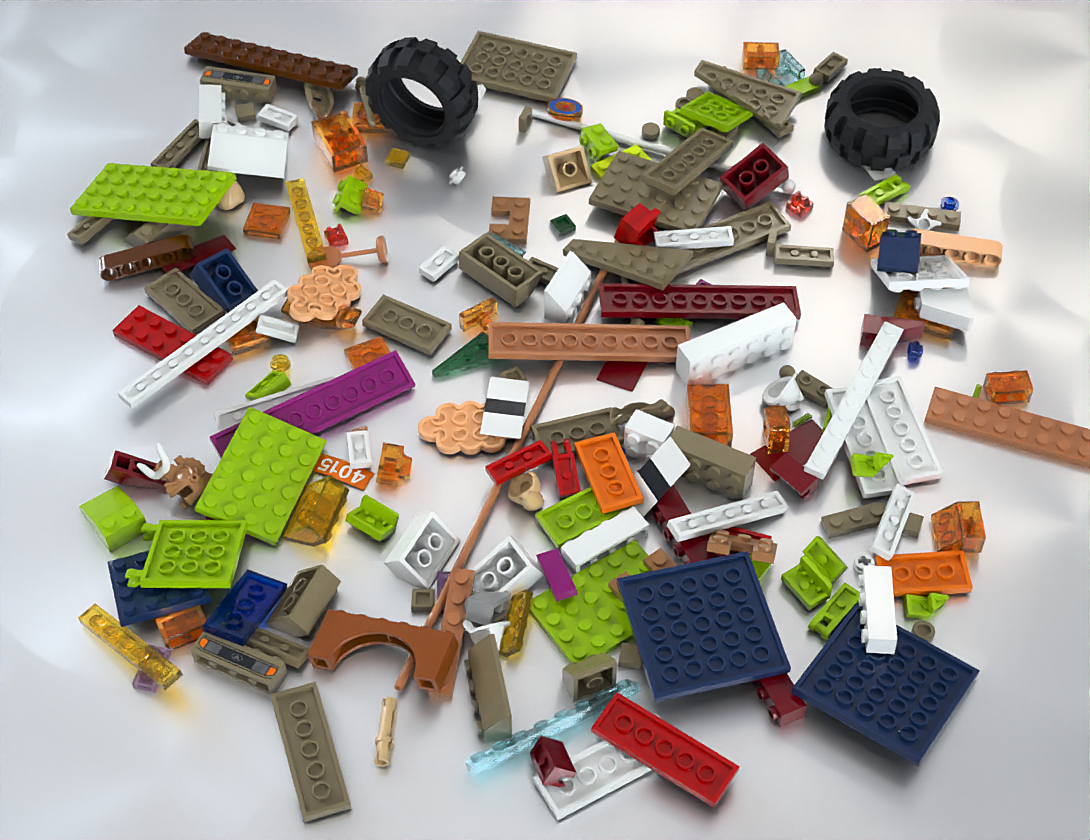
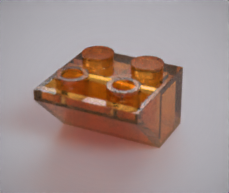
(959, 527)

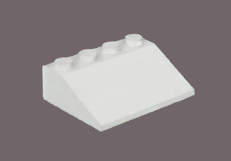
(248, 150)

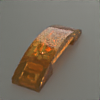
(345, 319)

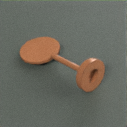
(334, 256)

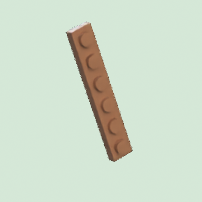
(454, 615)

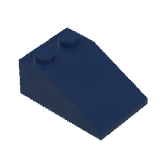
(899, 251)
(223, 280)

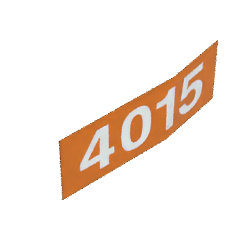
(341, 471)

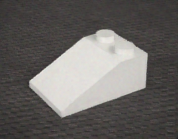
(506, 569)

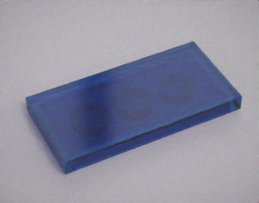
(244, 607)

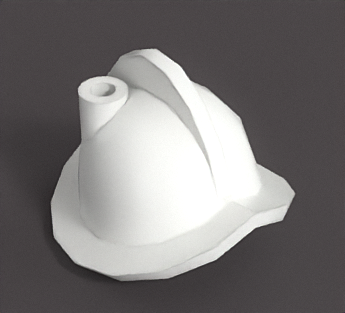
(784, 392)
(479, 631)

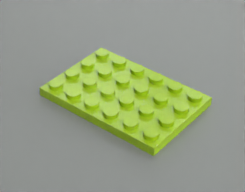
(261, 475)
(595, 617)

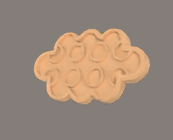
(323, 292)
(458, 429)

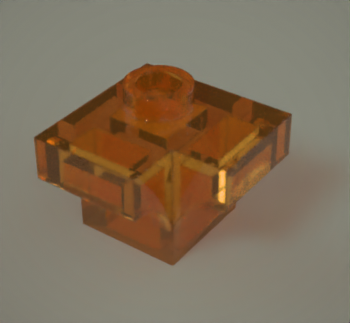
(393, 464)

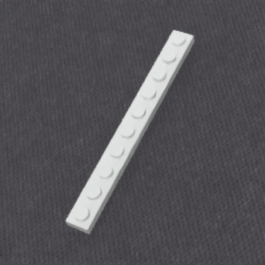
(202, 344)
(853, 401)

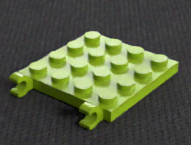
(190, 554)

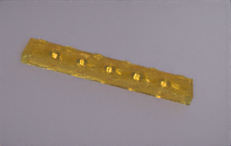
(306, 220)
(130, 646)

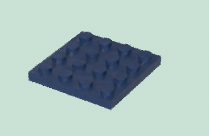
(142, 604)

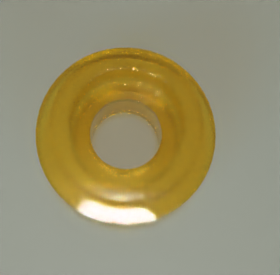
(280, 363)

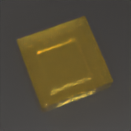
(397, 158)

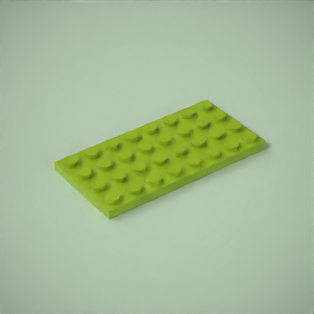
(153, 194)

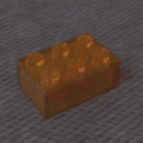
(339, 141)
(710, 411)

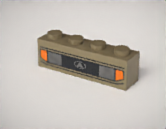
(241, 84)
(240, 662)

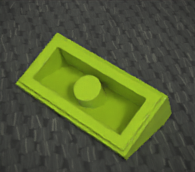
(271, 384)

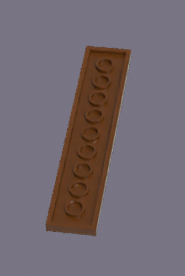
(271, 61)

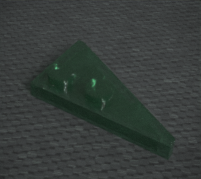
(468, 357)

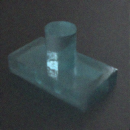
(789, 66)

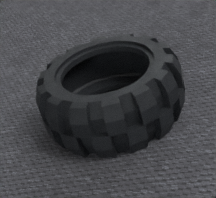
(435, 70)
(877, 145)

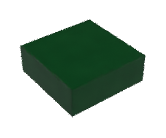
(562, 225)

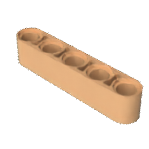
(961, 248)

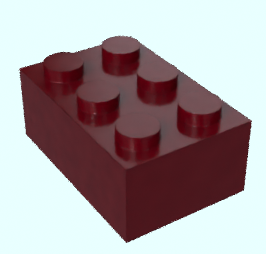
(754, 177)

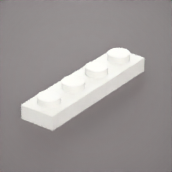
(695, 238)
(892, 522)

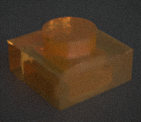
(372, 200)

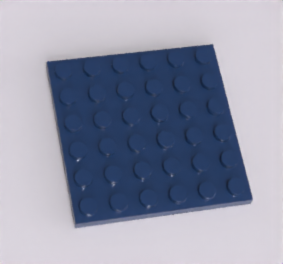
(702, 626)
(887, 697)

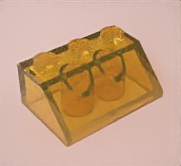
(316, 512)

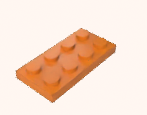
(608, 473)
(928, 573)

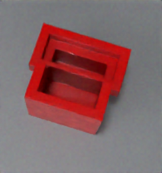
(637, 226)

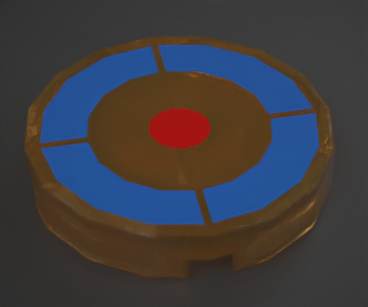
(564, 109)

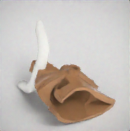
(185, 479)

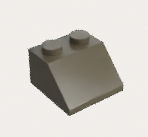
(589, 676)

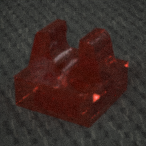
(799, 204)
(336, 236)

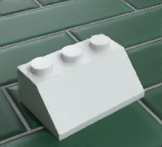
(567, 289)
(422, 550)

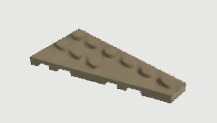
(761, 97)
(640, 263)

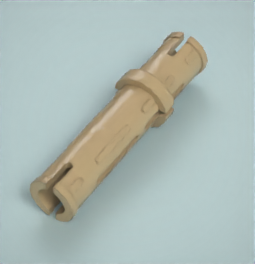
(384, 740)

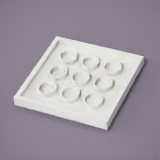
(933, 273)

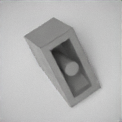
(487, 607)

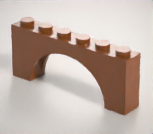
(345, 632)

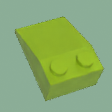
(114, 518)

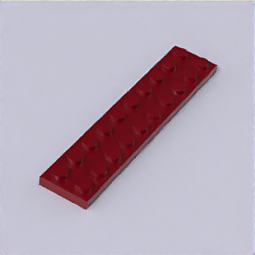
(694, 300)

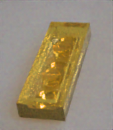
(517, 616)

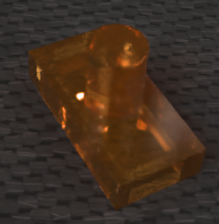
(478, 315)

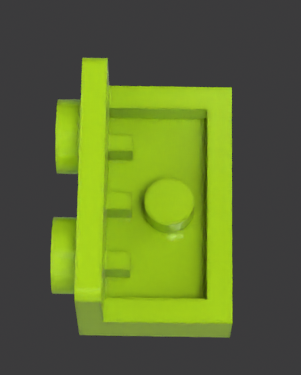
(680, 123)
(597, 141)
(349, 195)
(373, 518)
(808, 583)

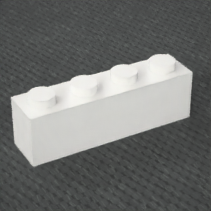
(210, 109)
(604, 539)
(878, 609)

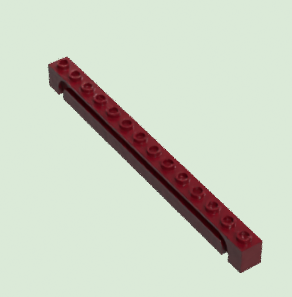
(773, 690)

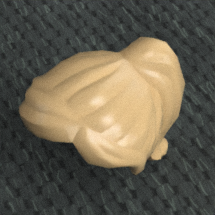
(232, 198)
(526, 491)

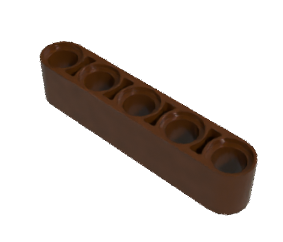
(146, 257)

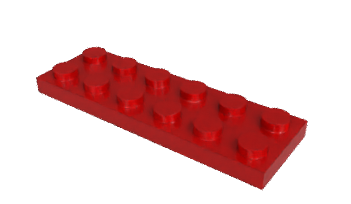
(161, 338)
(665, 749)

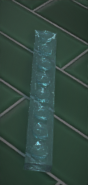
(562, 720)

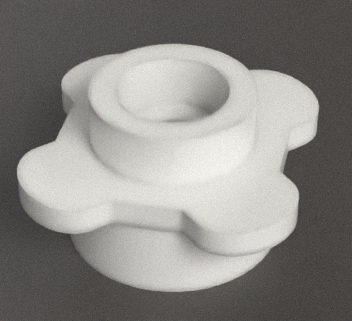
(457, 175)

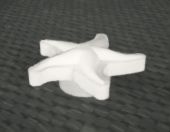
(924, 222)

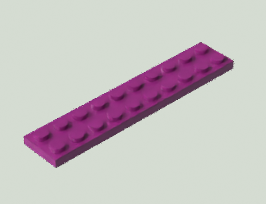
(337, 398)

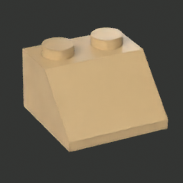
(567, 168)

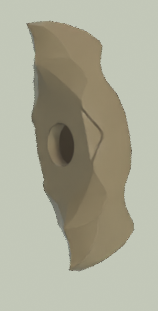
(323, 108)
(657, 409)

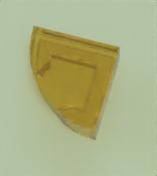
(362, 174)

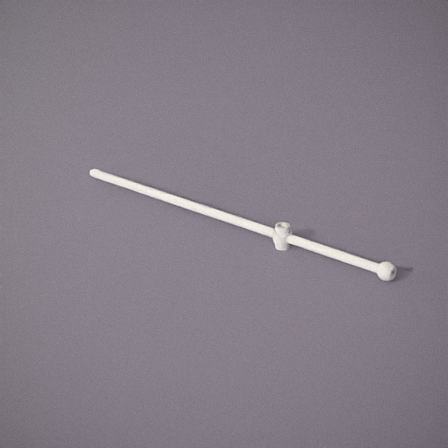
(787, 186)

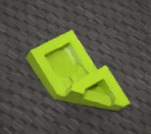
(869, 465)
(922, 607)

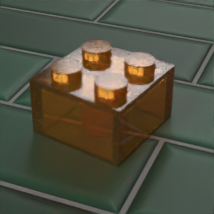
(865, 222)

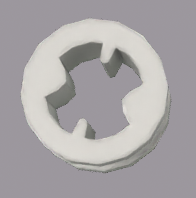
(862, 557)

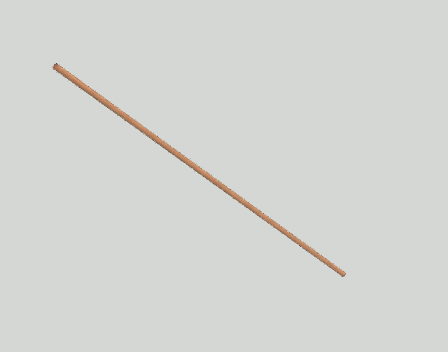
(437, 608)

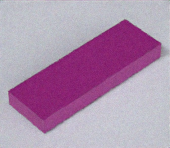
(556, 574)

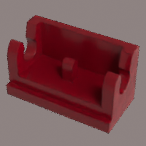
(793, 474)
(552, 761)

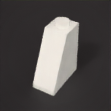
(946, 307)

